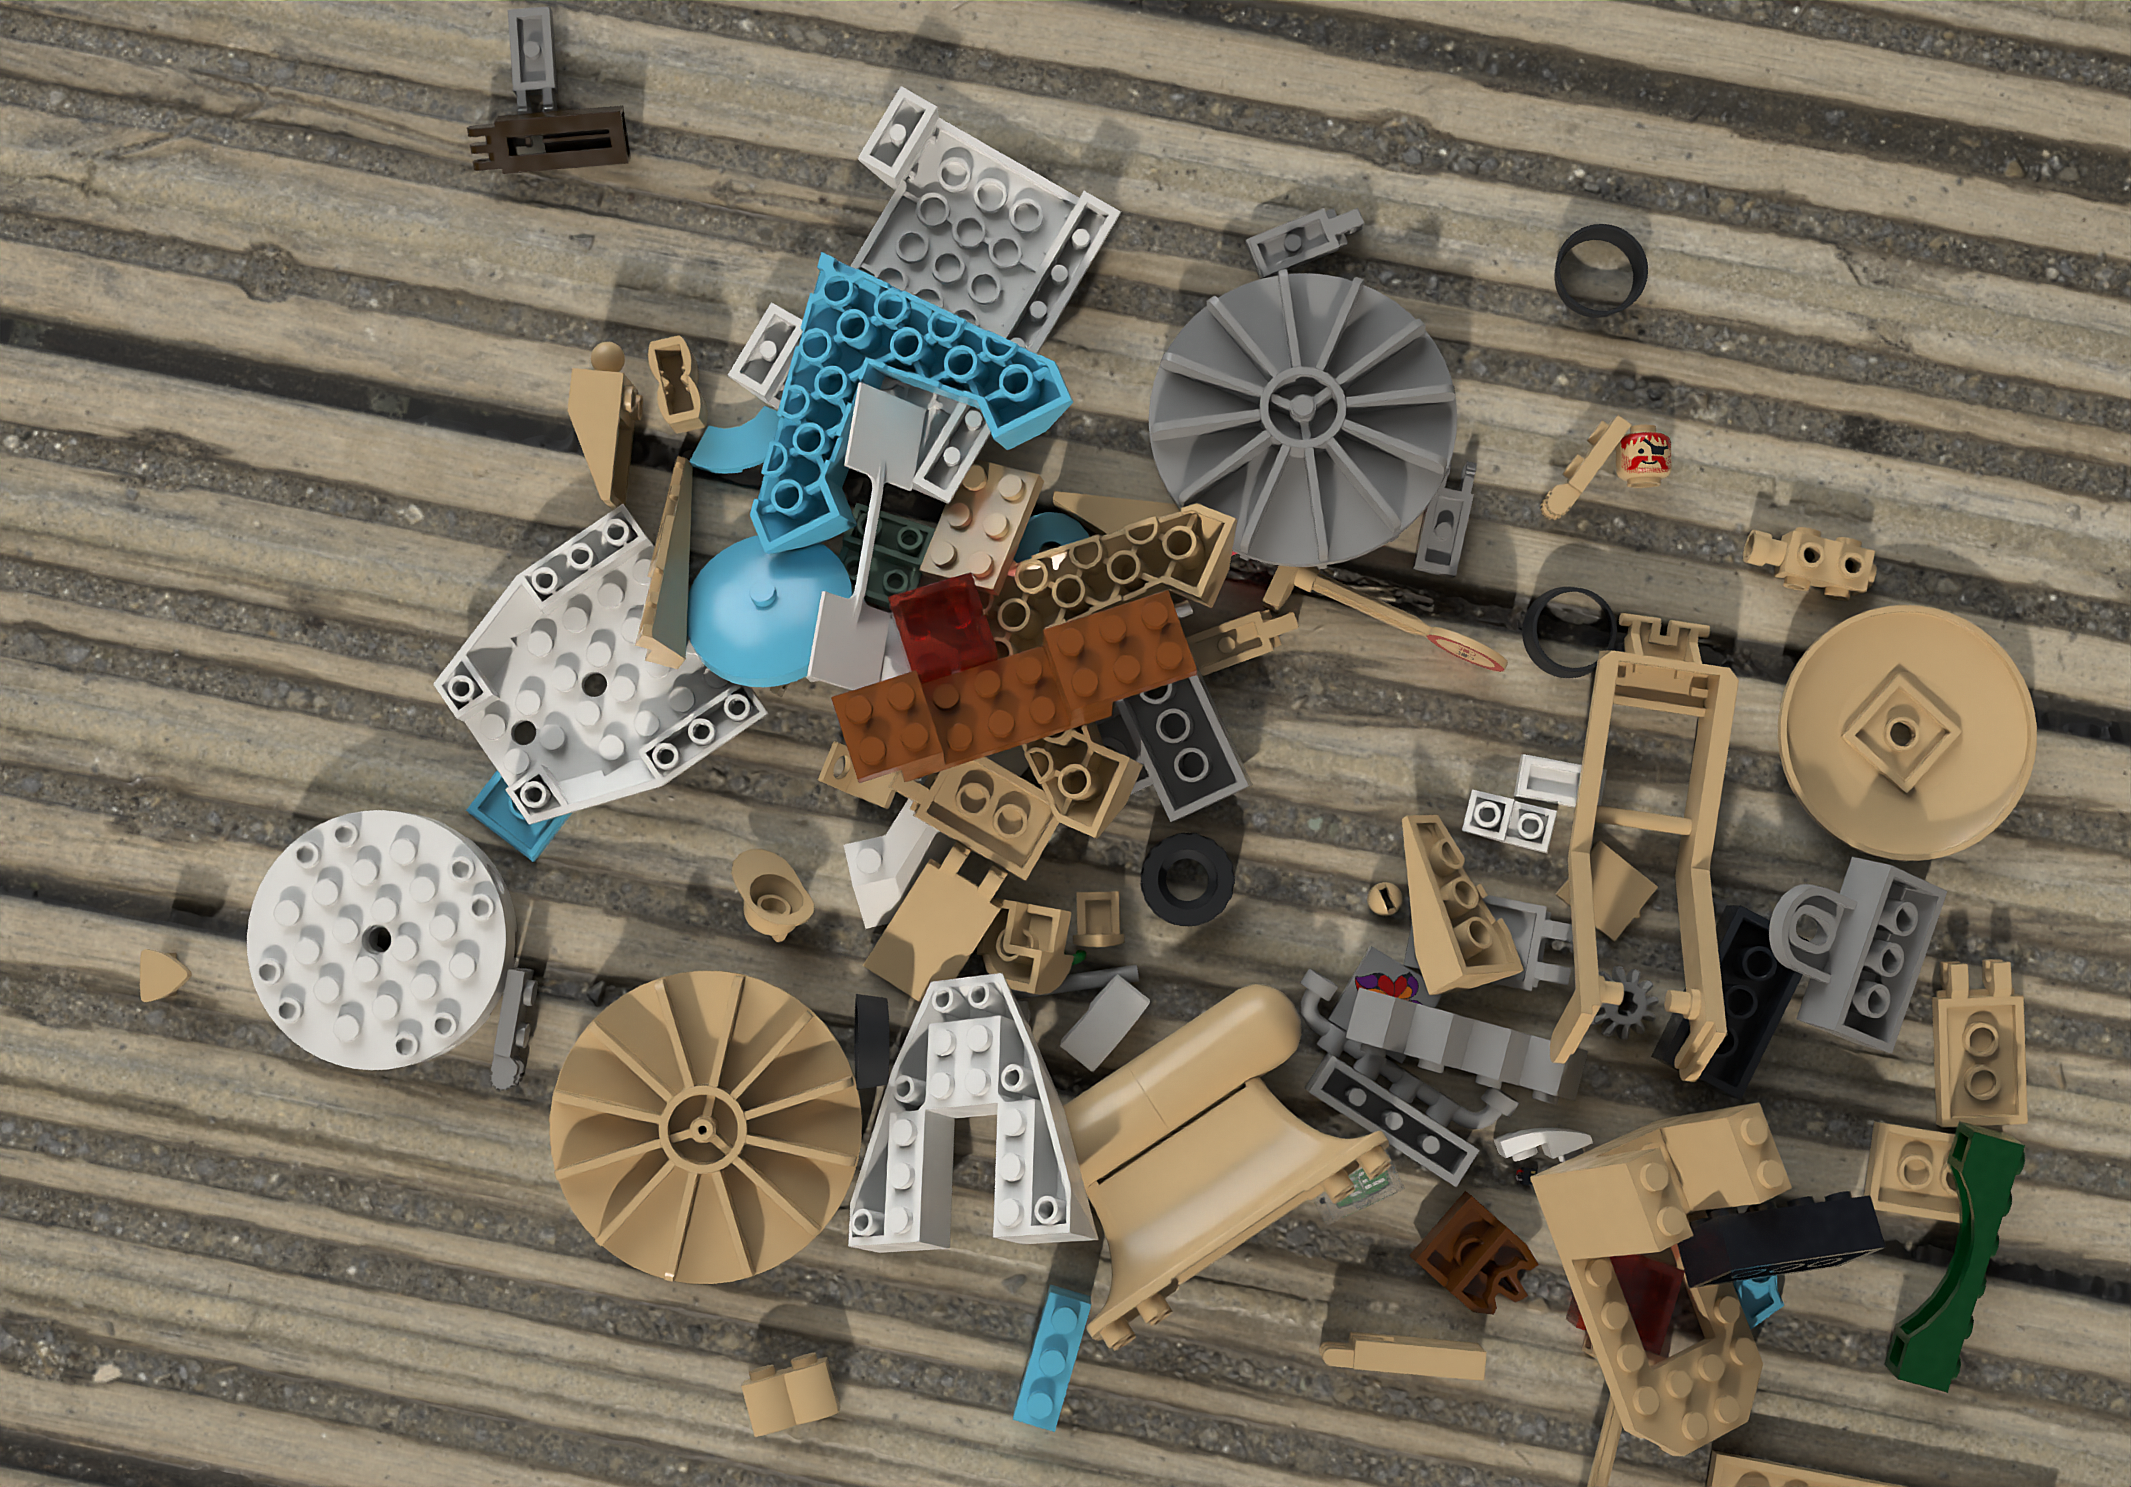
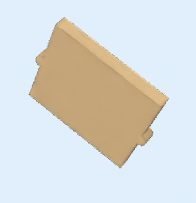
(1617, 891)

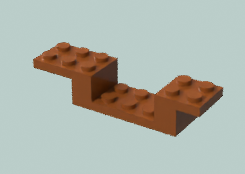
(1017, 697)

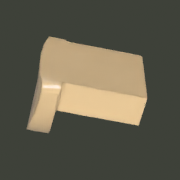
(1098, 919)
(161, 975)

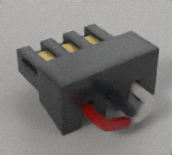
(1526, 1174)

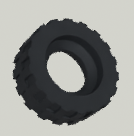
(1220, 879)

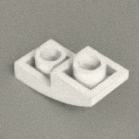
(1509, 821)
(1105, 1023)
(1554, 1142)

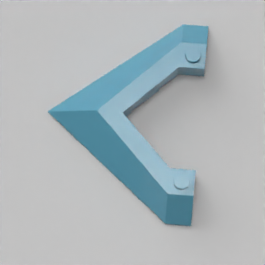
(861, 333)

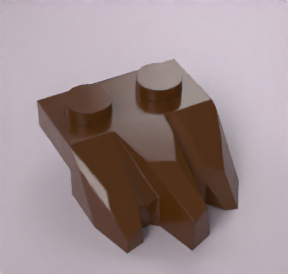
(1475, 1256)

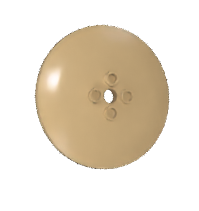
(1965, 721)

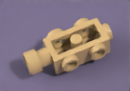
(1824, 571)

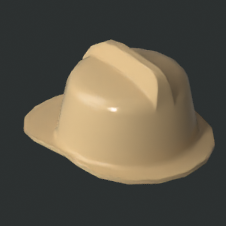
(771, 893)

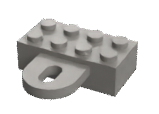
(1180, 745)
(1863, 949)

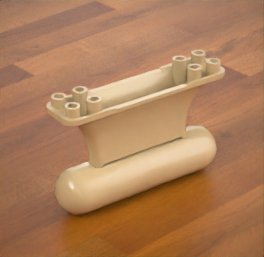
(1199, 1154)

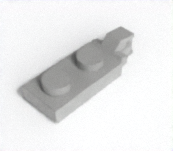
(1302, 240)

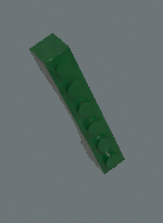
(1931, 1338)

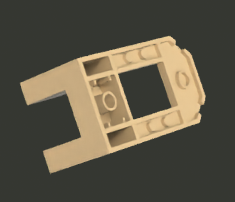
(1640, 1200)

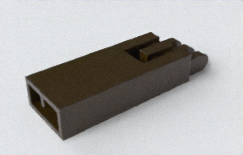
(570, 140)

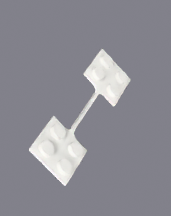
(848, 632)

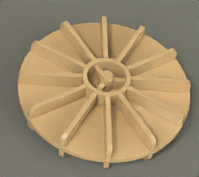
(705, 1127)

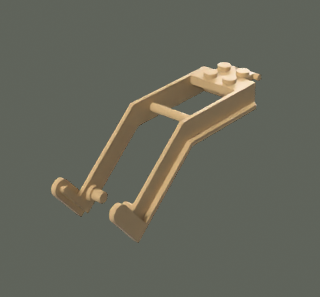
(1664, 677)

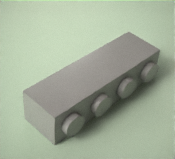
(1401, 1123)

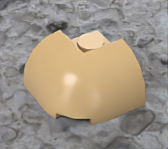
(1027, 946)

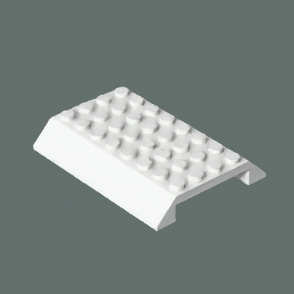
(963, 236)

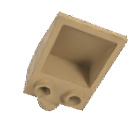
(604, 416)

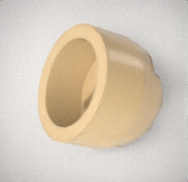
(1377, 903)

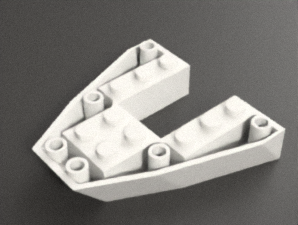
(961, 1060)

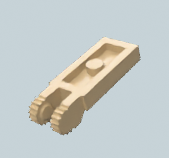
(1582, 470)

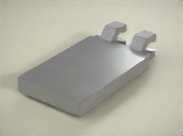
(1529, 928)

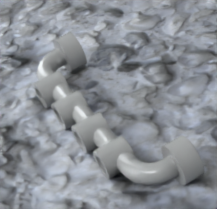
(1405, 1084)

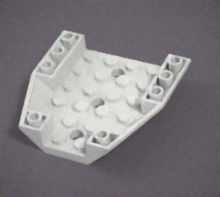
(530, 663)

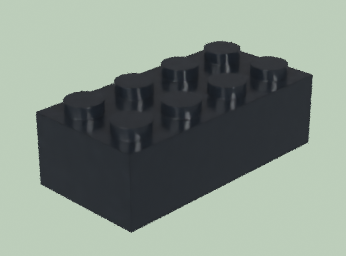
(1754, 1001)
(1780, 1240)

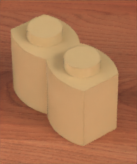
(678, 376)
(790, 1394)

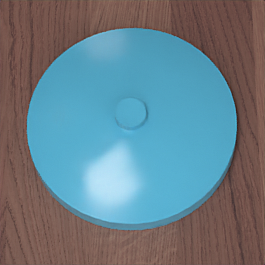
(759, 611)

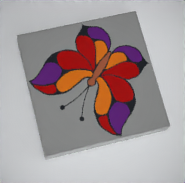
(1385, 976)

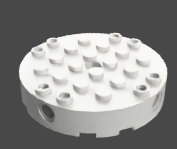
(320, 927)

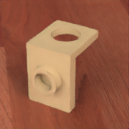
(873, 791)

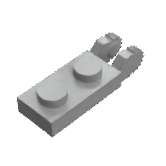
(533, 57)
(1445, 526)
(512, 1029)

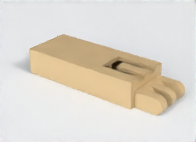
(1407, 1355)

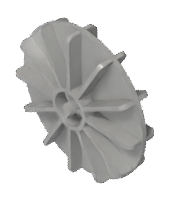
(1304, 417)

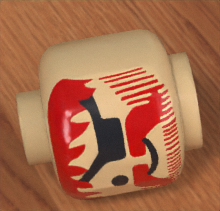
(1643, 457)

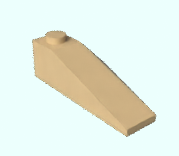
(1452, 927)

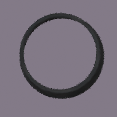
(1622, 240)
(1532, 644)
(871, 1041)

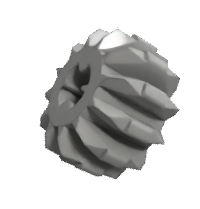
(1636, 1008)

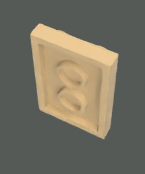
(983, 525)
(1911, 1172)

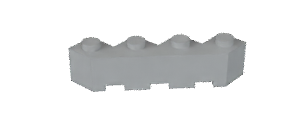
(1464, 1044)

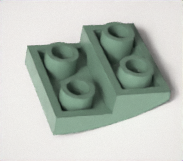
(895, 556)

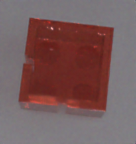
(940, 628)
(1650, 1293)

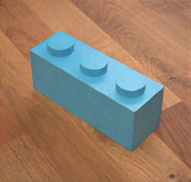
(1052, 1358)

